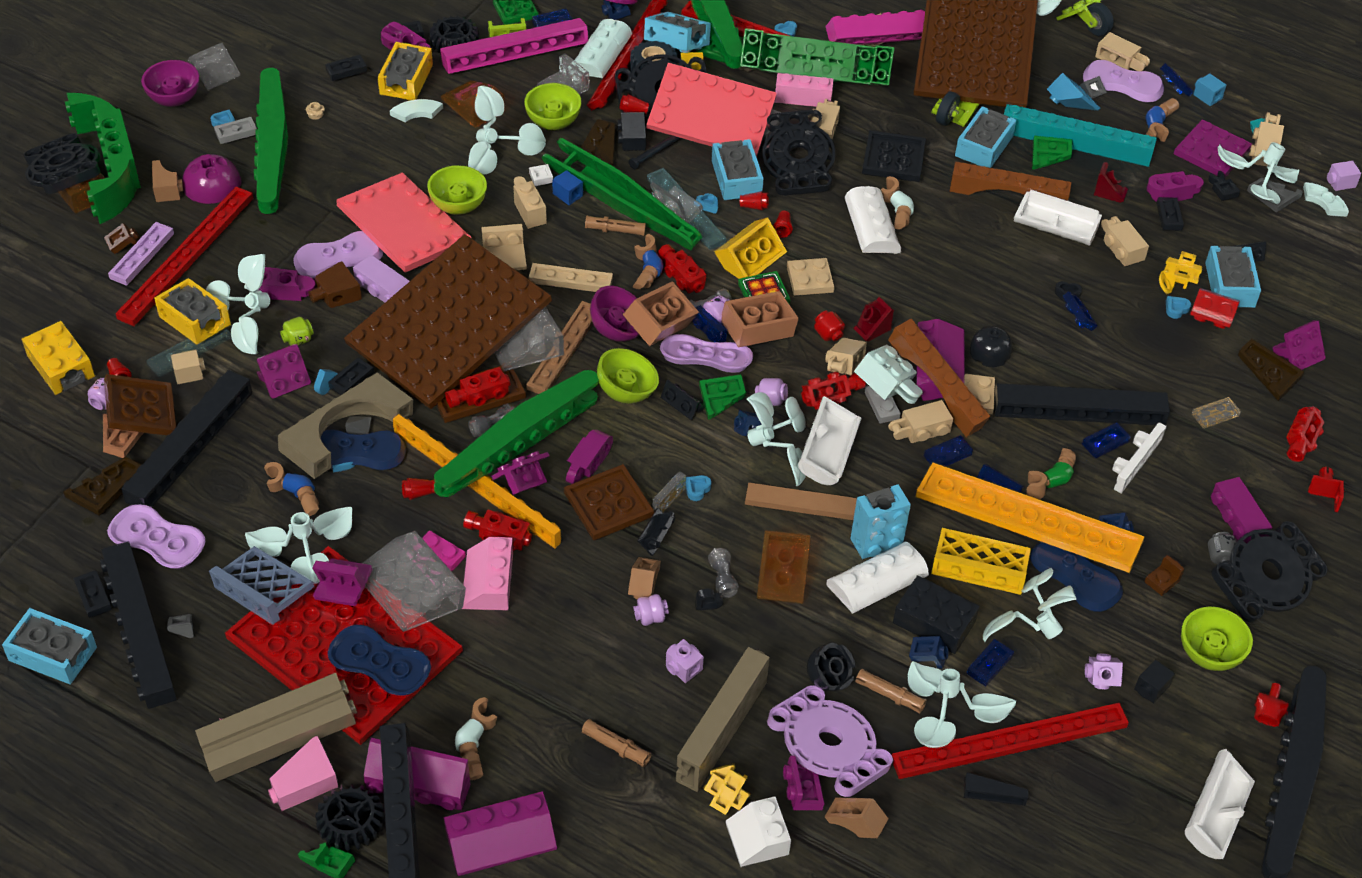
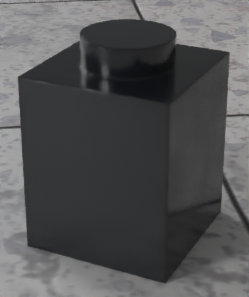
(1154, 681)

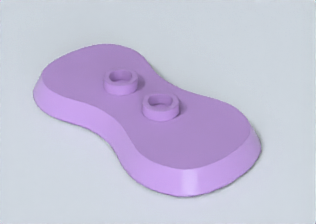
(1137, 84)
(351, 250)
(720, 355)
(167, 542)

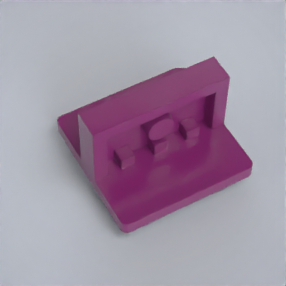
(1302, 345)
(283, 371)
(523, 473)
(340, 581)

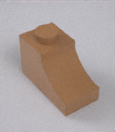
(165, 183)
(643, 577)
(859, 815)

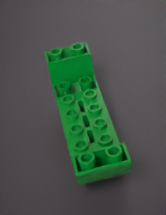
(817, 58)
(116, 192)

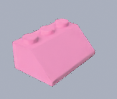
(802, 89)
(488, 574)

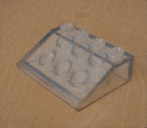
(532, 343)
(413, 582)

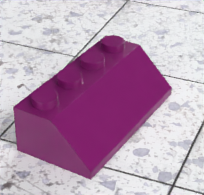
(950, 343)
(436, 776)
(500, 833)

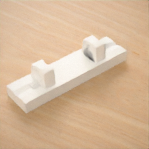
(1147, 444)

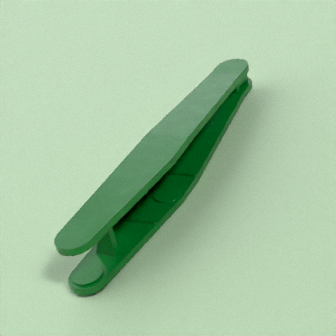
(722, 30)
(272, 141)
(624, 194)
(518, 432)

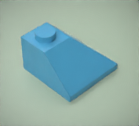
(1070, 94)

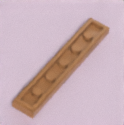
(573, 334)
(800, 501)

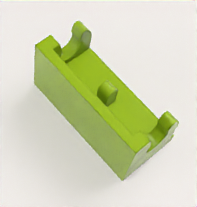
(505, 29)

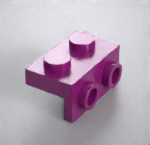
(803, 786)

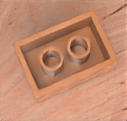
(660, 313)
(759, 319)

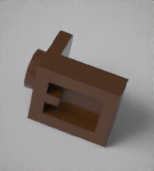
(121, 237)
(1165, 576)

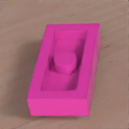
(446, 551)

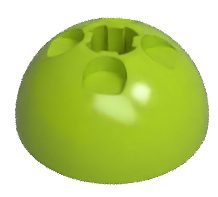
(553, 105)
(457, 189)
(626, 376)
(1216, 638)

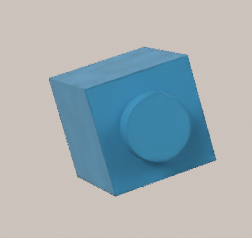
(1209, 89)

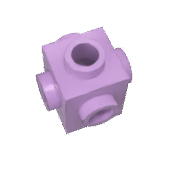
(684, 660)
(1104, 671)

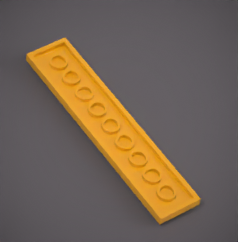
(1030, 517)

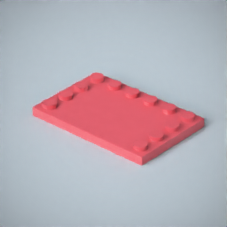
(710, 108)
(401, 221)

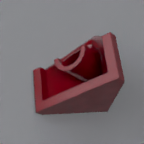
(1108, 186)
(874, 320)

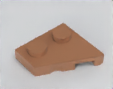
(118, 441)

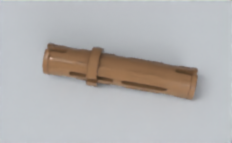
(606, 224)
(887, 689)
(624, 747)

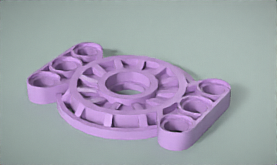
(837, 761)

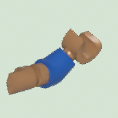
(1157, 115)
(652, 263)
(297, 484)

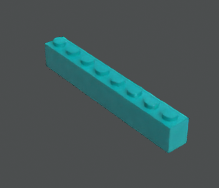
(1085, 135)

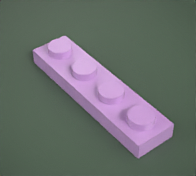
(141, 253)

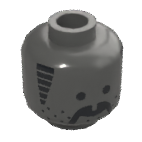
(1221, 546)

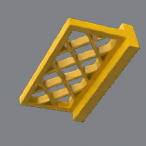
(978, 570)

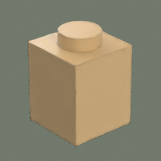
(187, 366)

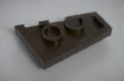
(601, 141)
(1270, 368)
(104, 489)

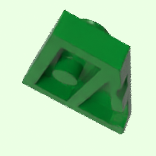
(1050, 151)
(721, 393)

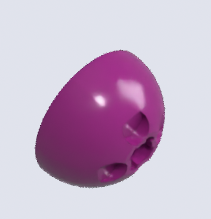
(171, 82)
(210, 178)
(607, 313)

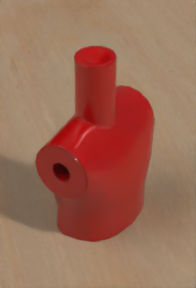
(1270, 708)

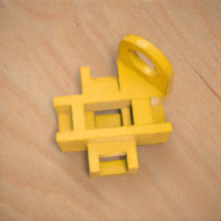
(1171, 272)
(723, 794)

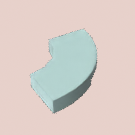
(416, 109)
(1328, 201)

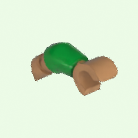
(1054, 477)

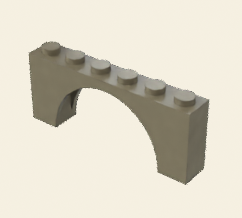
(371, 397)

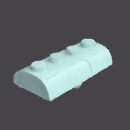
(604, 47)

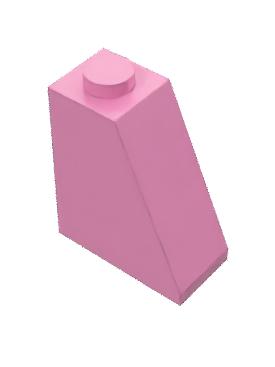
(303, 776)

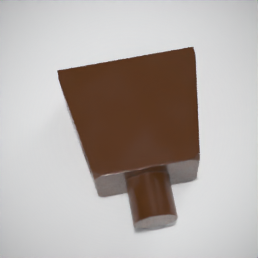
(336, 286)

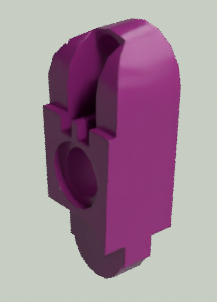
(396, 32)
(1174, 185)
(286, 284)
(588, 455)

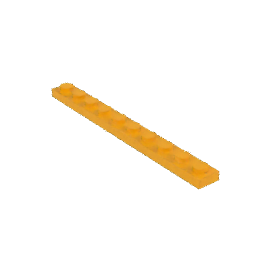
(484, 486)

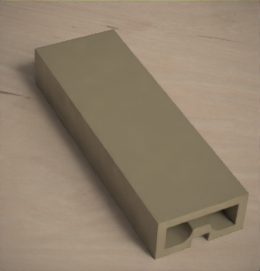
(722, 719)
(276, 726)

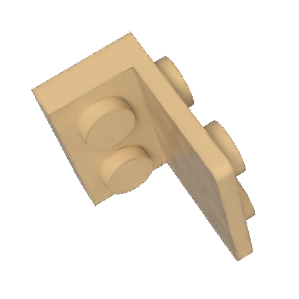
(506, 244)

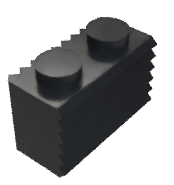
(633, 131)

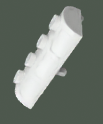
(1058, 217)
(872, 220)
(829, 443)
(878, 577)
(1219, 806)

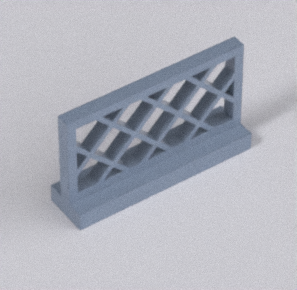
(248, 594)

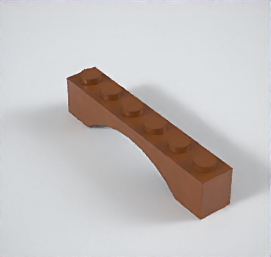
(974, 178)
(962, 404)

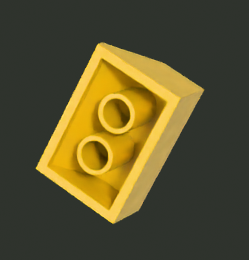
(751, 250)

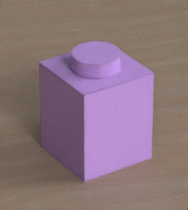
(1343, 175)

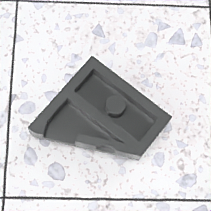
(1286, 196)

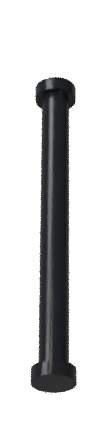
(635, 162)

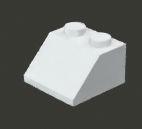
(759, 832)

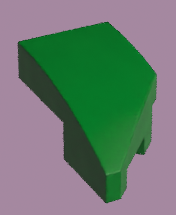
(328, 860)

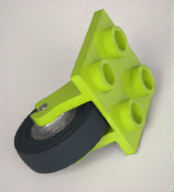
(1094, 14)
(953, 110)

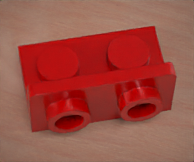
(1214, 308)

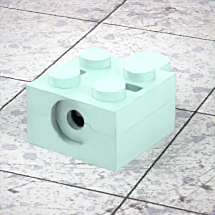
(889, 374)

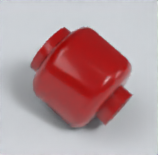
(829, 326)

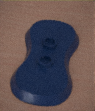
(374, 450)
(1093, 586)
(392, 667)

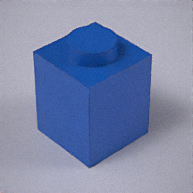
(567, 187)

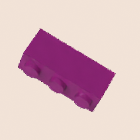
(1239, 508)

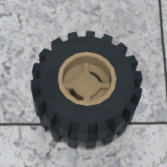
(649, 49)

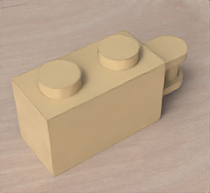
(1121, 53)
(830, 116)
(1265, 135)
(529, 203)
(1124, 241)
(846, 356)
(923, 422)

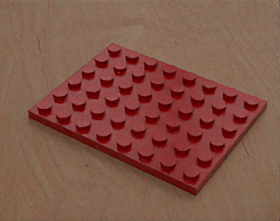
(299, 645)

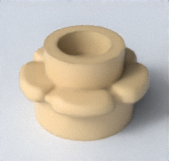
(315, 110)

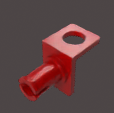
(1328, 487)

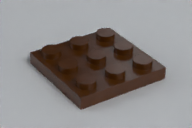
(139, 405)
(608, 502)

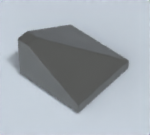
(1094, 87)
(358, 425)
(181, 625)

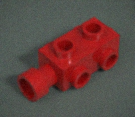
(682, 269)
(479, 388)
(823, 388)
(1304, 433)
(499, 525)

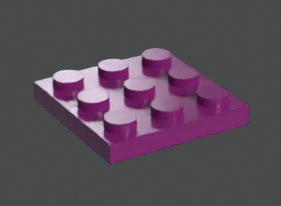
(1202, 144)

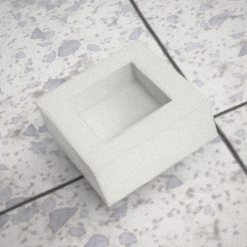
(541, 175)

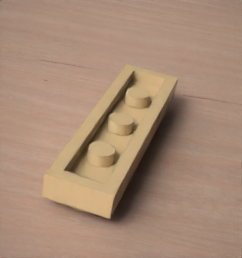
(569, 277)

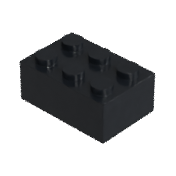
(935, 611)

